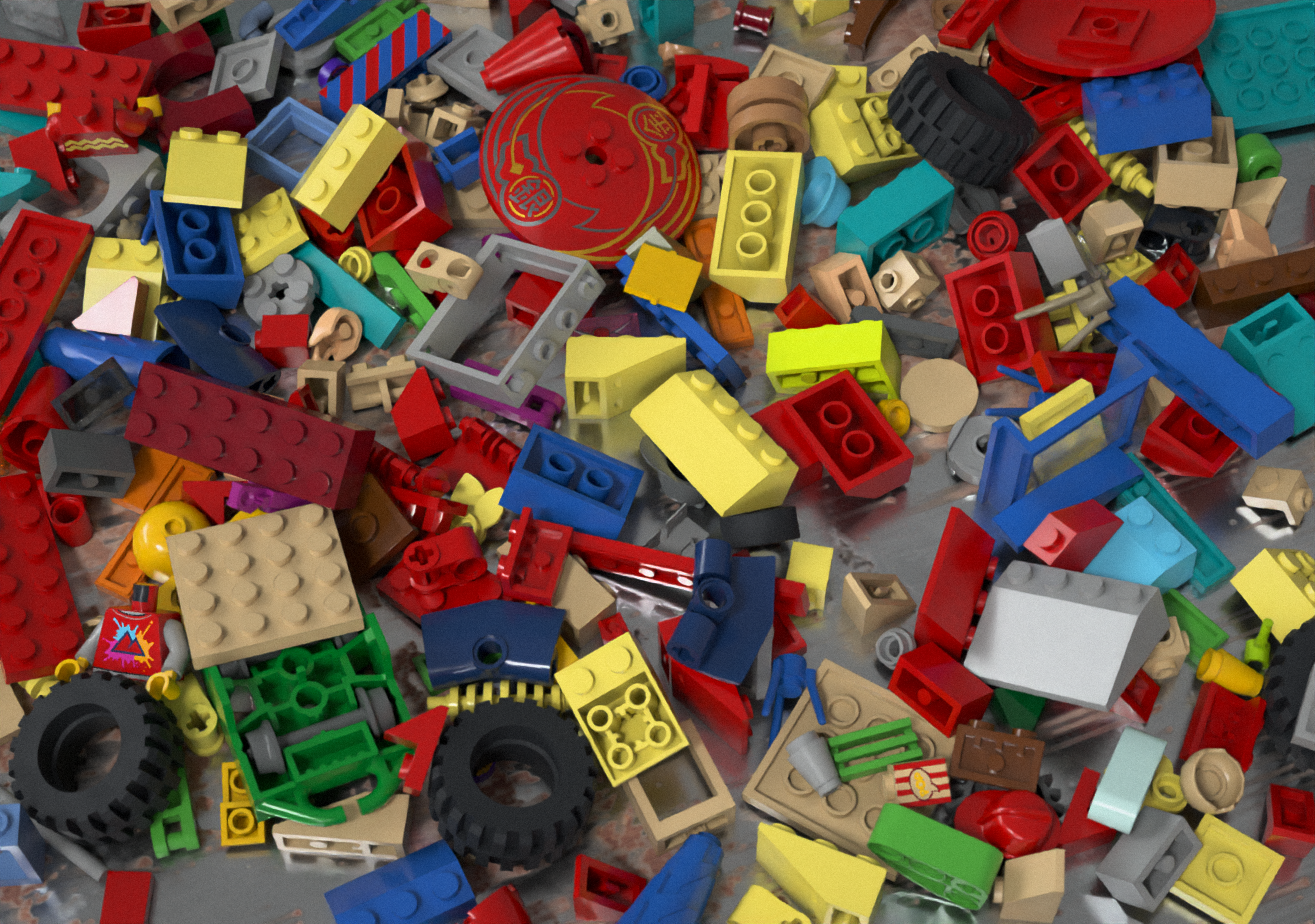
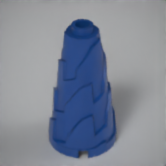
(84, 351)
(681, 887)

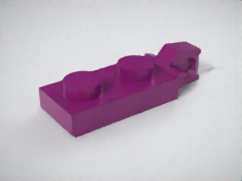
(250, 496)

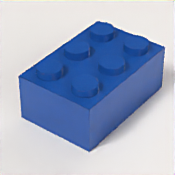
(1146, 109)

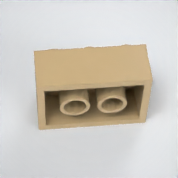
(1197, 170)

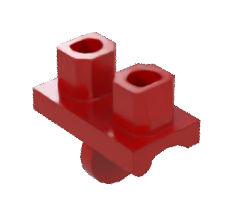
(431, 486)

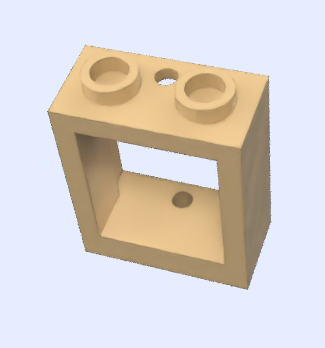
(703, 817)

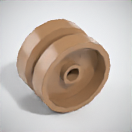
(768, 116)

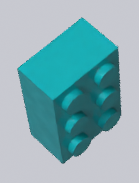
(901, 215)

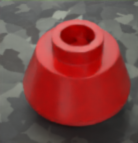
(992, 235)

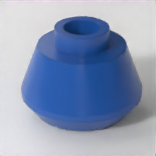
(647, 80)

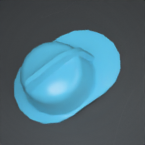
(824, 194)

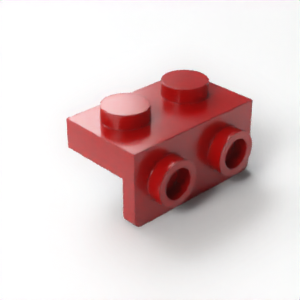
(707, 110)
(534, 559)
(1225, 723)

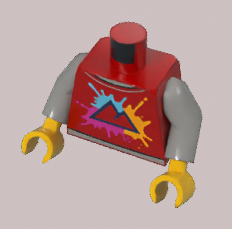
(137, 644)

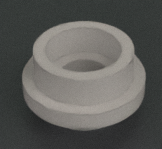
(887, 646)

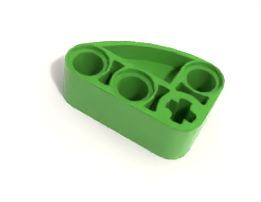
(935, 856)

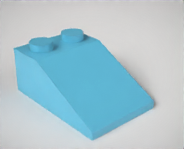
(1145, 550)

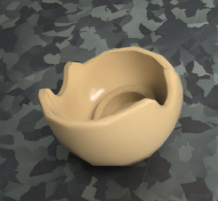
(1212, 781)

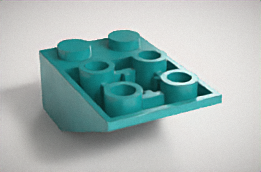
(665, 18)
(1281, 351)

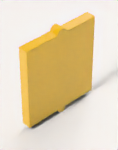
(663, 277)

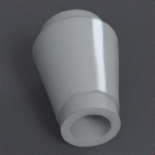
(814, 763)

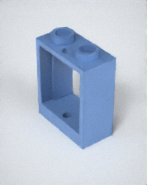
(274, 130)
(21, 848)

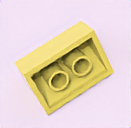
(348, 166)

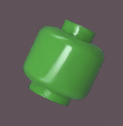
(1257, 158)

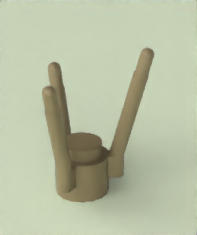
(1090, 300)

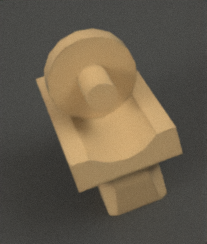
(379, 385)

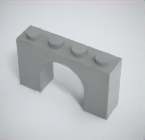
(130, 183)

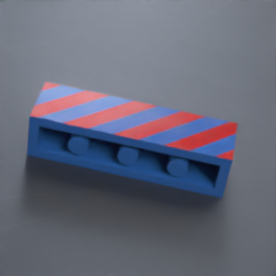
(385, 67)

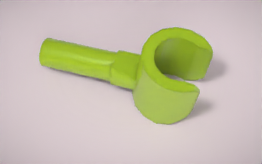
(1259, 648)

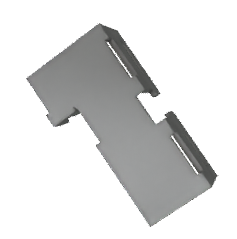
(680, 537)

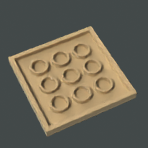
(263, 584)
(852, 810)

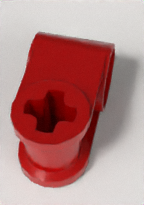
(327, 236)
(65, 508)
(447, 558)

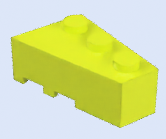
(812, 355)

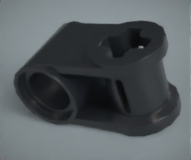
(1174, 225)

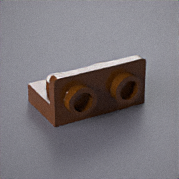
(997, 757)

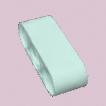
(1127, 779)

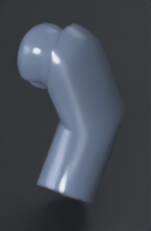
(253, 19)

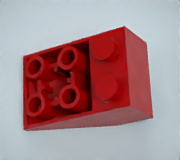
(707, 698)

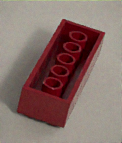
(250, 435)

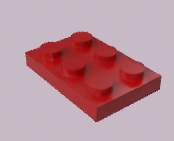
(398, 592)

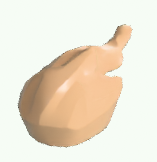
(335, 334)

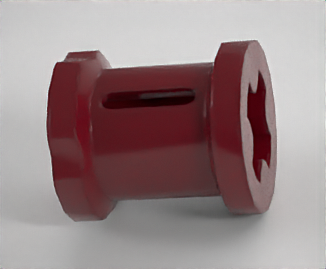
(754, 18)

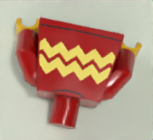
(99, 125)

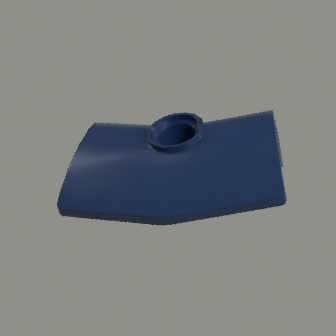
(217, 345)
(465, 635)
(728, 637)

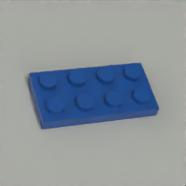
(698, 341)

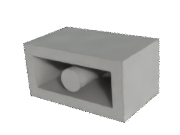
(1149, 859)

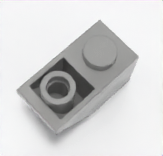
(1060, 254)

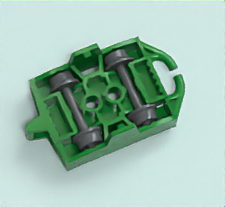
(319, 744)

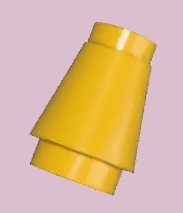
(1229, 673)

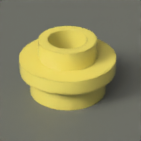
(358, 262)

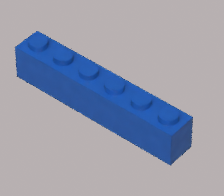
(1200, 371)

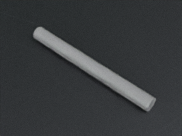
(65, 846)

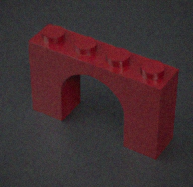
(179, 59)

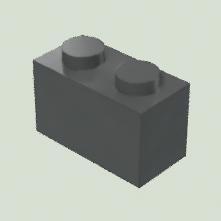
(86, 463)

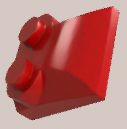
(114, 27)

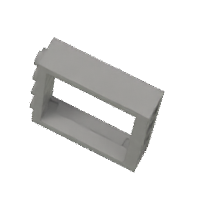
(457, 317)

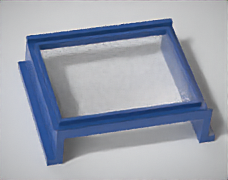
(1019, 466)

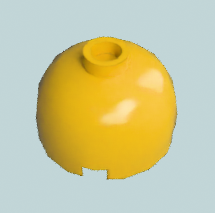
(160, 522)

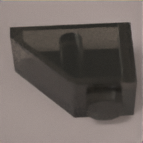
(94, 396)

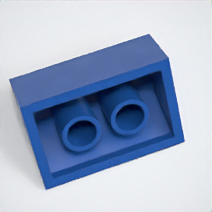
(198, 251)
(571, 485)
(410, 890)

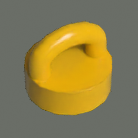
(896, 414)

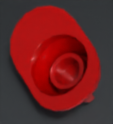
(1015, 75)
(1011, 821)

